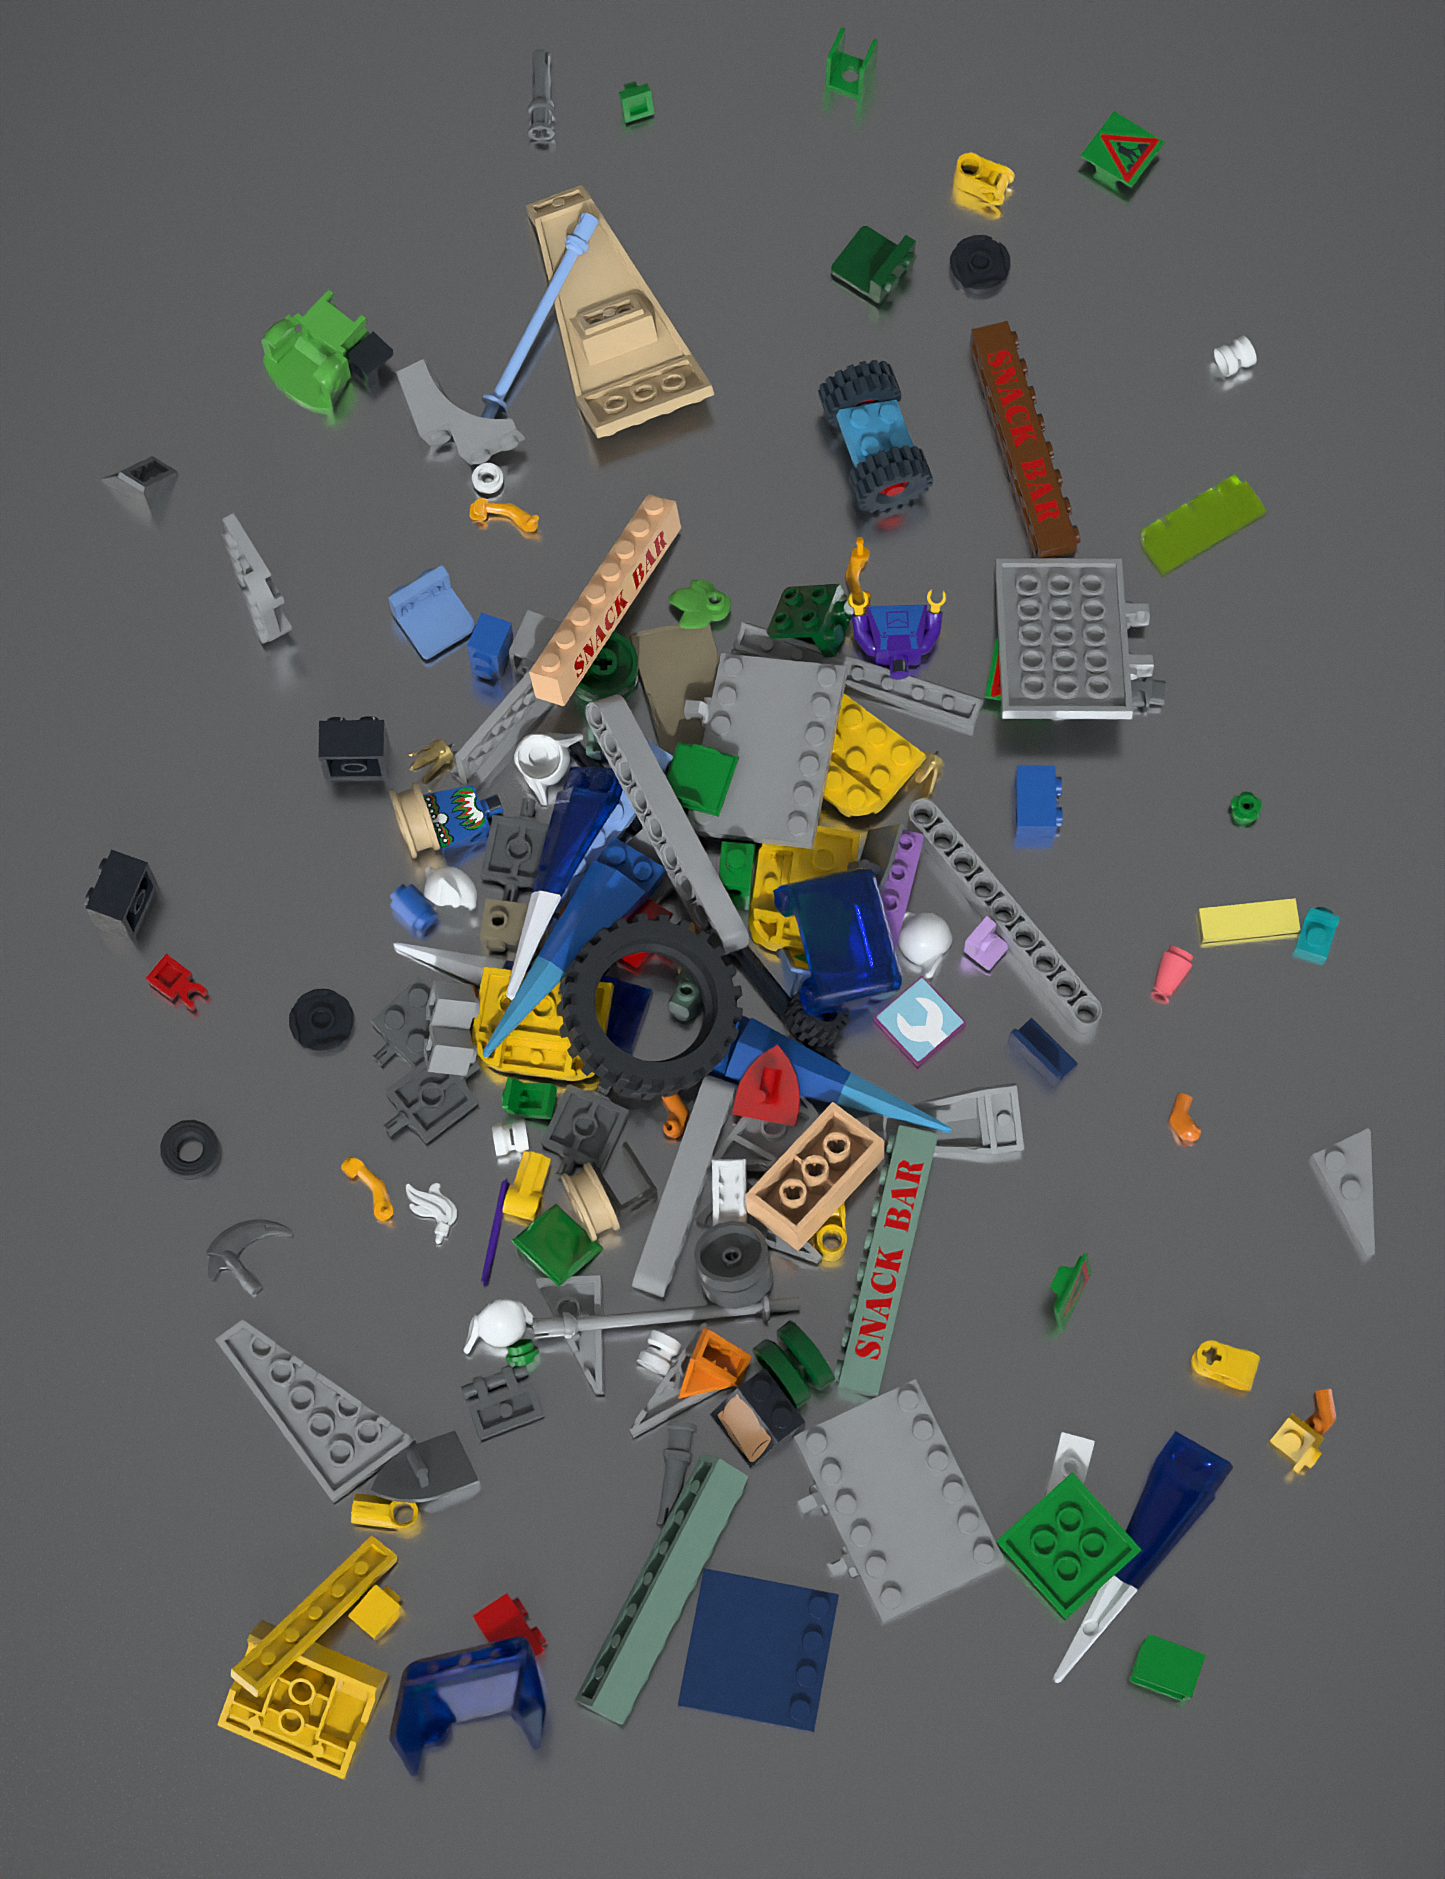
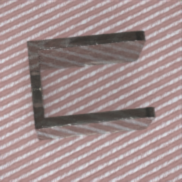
(638, 1202)

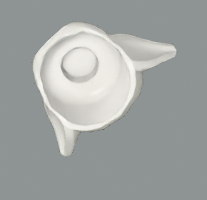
(544, 760)
(450, 886)
(924, 940)
(499, 1324)

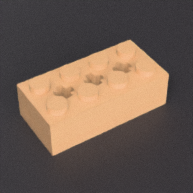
(815, 1176)

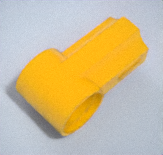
(526, 1194)
(381, 1512)

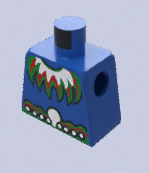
(460, 818)

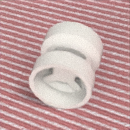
(1236, 355)
(502, 1137)
(659, 1352)

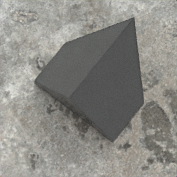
(143, 481)

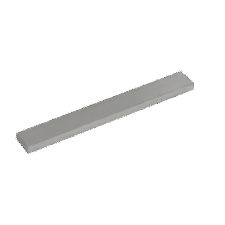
(868, 678)

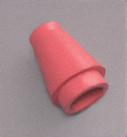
(1172, 970)

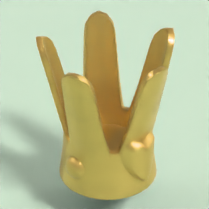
(435, 750)
(930, 767)

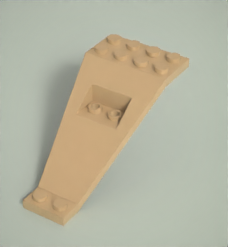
(614, 332)

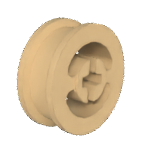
(414, 820)
(590, 1202)

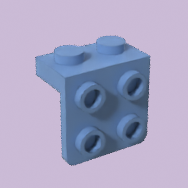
(431, 612)

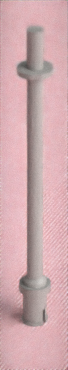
(569, 1325)

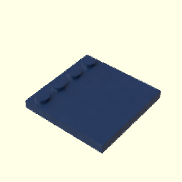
(758, 1650)

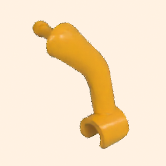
(524, 520)
(857, 561)
(381, 1202)

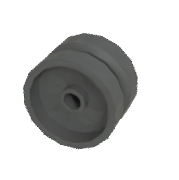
(733, 1264)

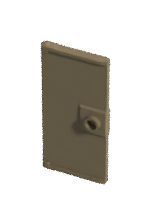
(675, 668)

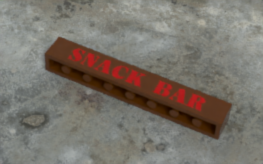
(1023, 441)

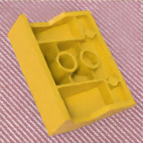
(311, 1709)

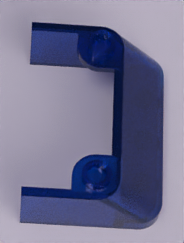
(466, 1687)

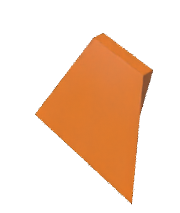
(714, 1365)

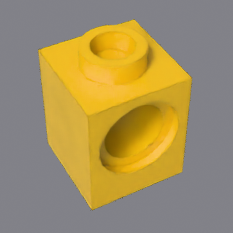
(377, 1611)

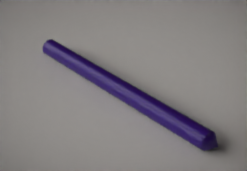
(494, 1233)

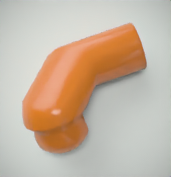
(678, 1116)
(1181, 1120)
(1325, 1415)

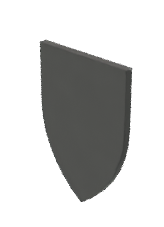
(880, 852)
(426, 1471)

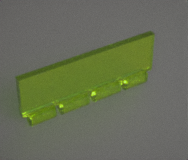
(1208, 524)

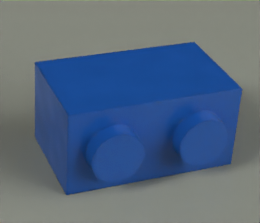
(490, 646)
(1036, 801)

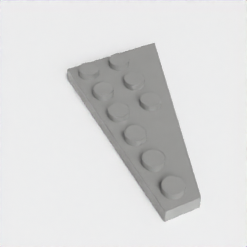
(323, 1423)

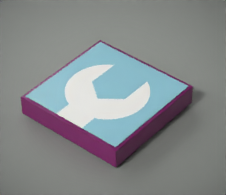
(919, 1021)

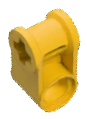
(985, 178)
(836, 1228)
(1230, 1366)

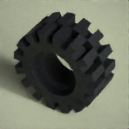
(811, 1027)

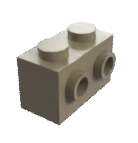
(504, 924)

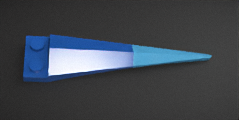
(609, 891)
(816, 1075)

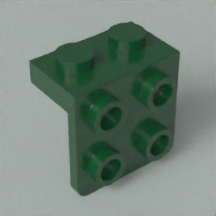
(874, 262)
(813, 613)

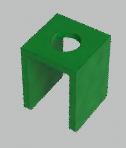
(839, 61)
(1167, 1668)

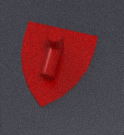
(769, 1090)

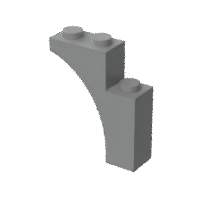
(440, 419)

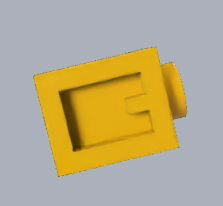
(1298, 1442)

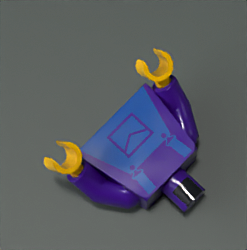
(896, 633)

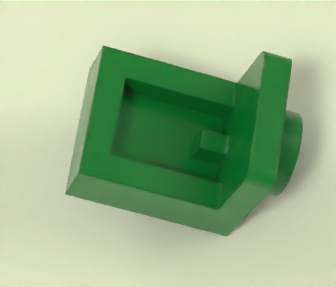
(529, 1099)

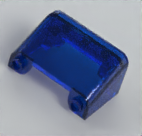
(843, 940)

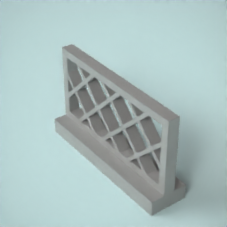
(499, 735)

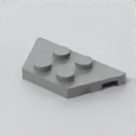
(764, 1141)

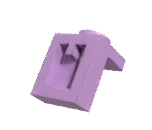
(985, 945)

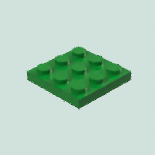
(1068, 1545)

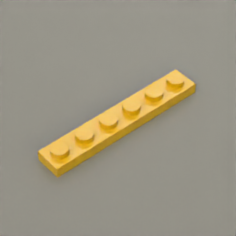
(313, 1616)

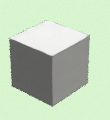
(531, 640)

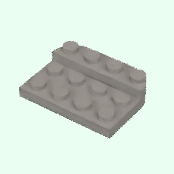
(260, 592)

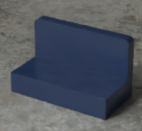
(1042, 1052)

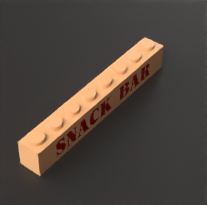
(605, 600)

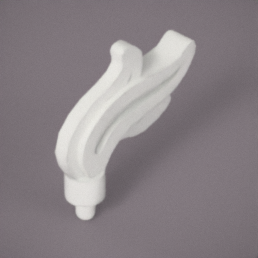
(433, 1205)

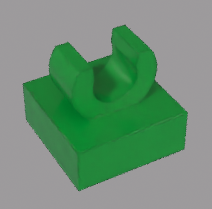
(636, 101)

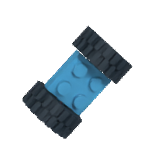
(867, 410)

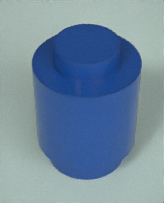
(413, 907)

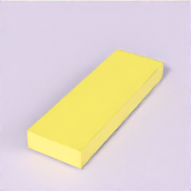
(1249, 920)

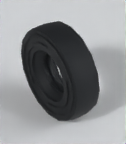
(198, 1167)

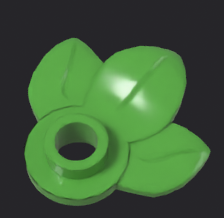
(700, 604)

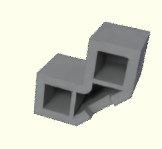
(450, 1016)

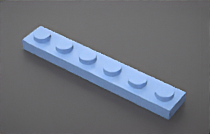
(614, 826)

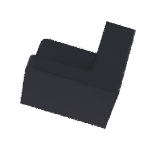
(368, 357)

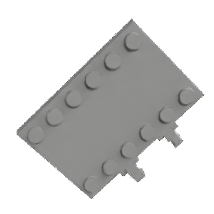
(1066, 639)
(783, 730)
(897, 1502)

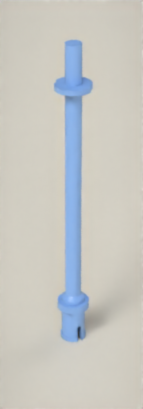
(576, 245)

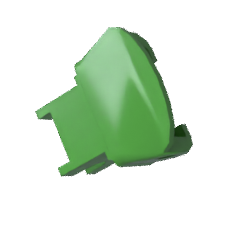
(313, 362)

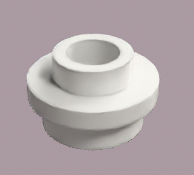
(485, 470)

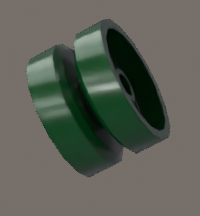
(611, 672)
(794, 1363)

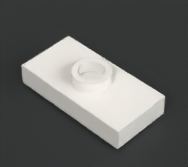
(729, 1190)
(1071, 1456)

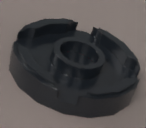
(979, 264)
(322, 1021)

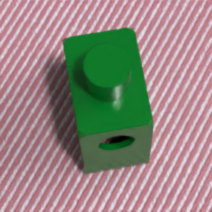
(737, 871)

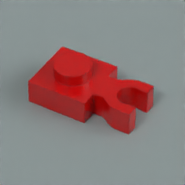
(173, 980)

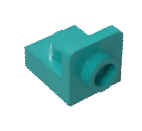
(1317, 933)

